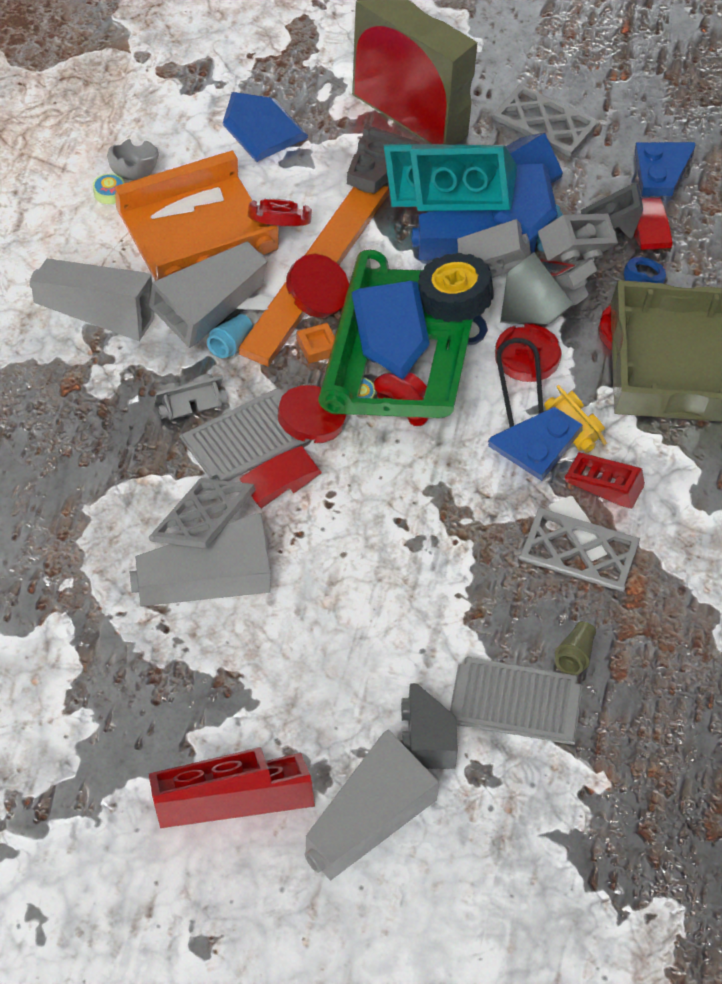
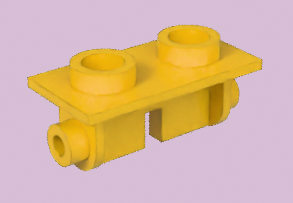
(572, 406)

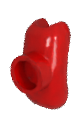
(409, 388)

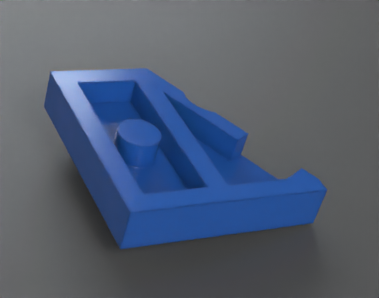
(661, 165)
(537, 441)

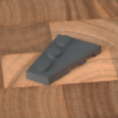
(369, 164)

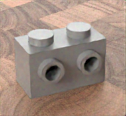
(577, 237)

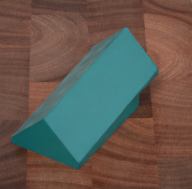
(450, 176)

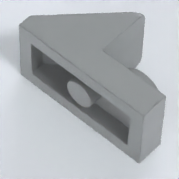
(574, 280)

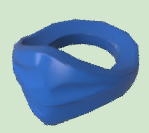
(631, 272)

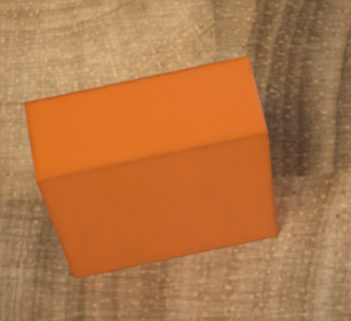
(316, 342)

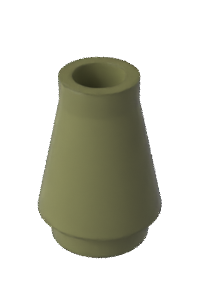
(575, 650)

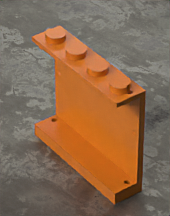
(191, 237)

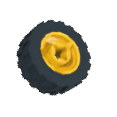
(456, 287)

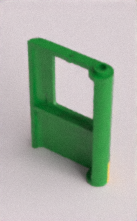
(348, 365)

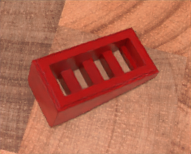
(622, 492)

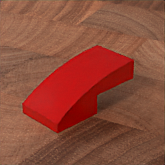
(653, 227)
(288, 470)

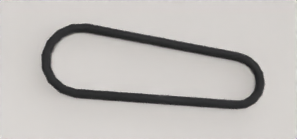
(502, 377)

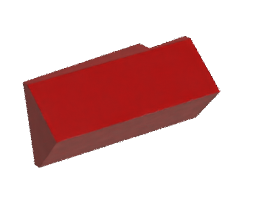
(230, 788)

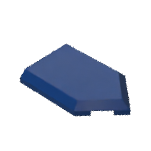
(261, 125)
(532, 200)
(391, 325)

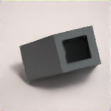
(431, 729)

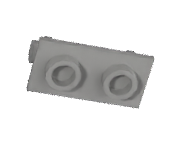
(177, 398)

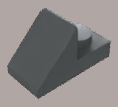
(623, 208)

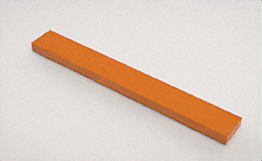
(334, 242)

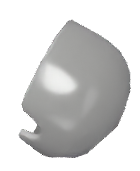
(132, 161)

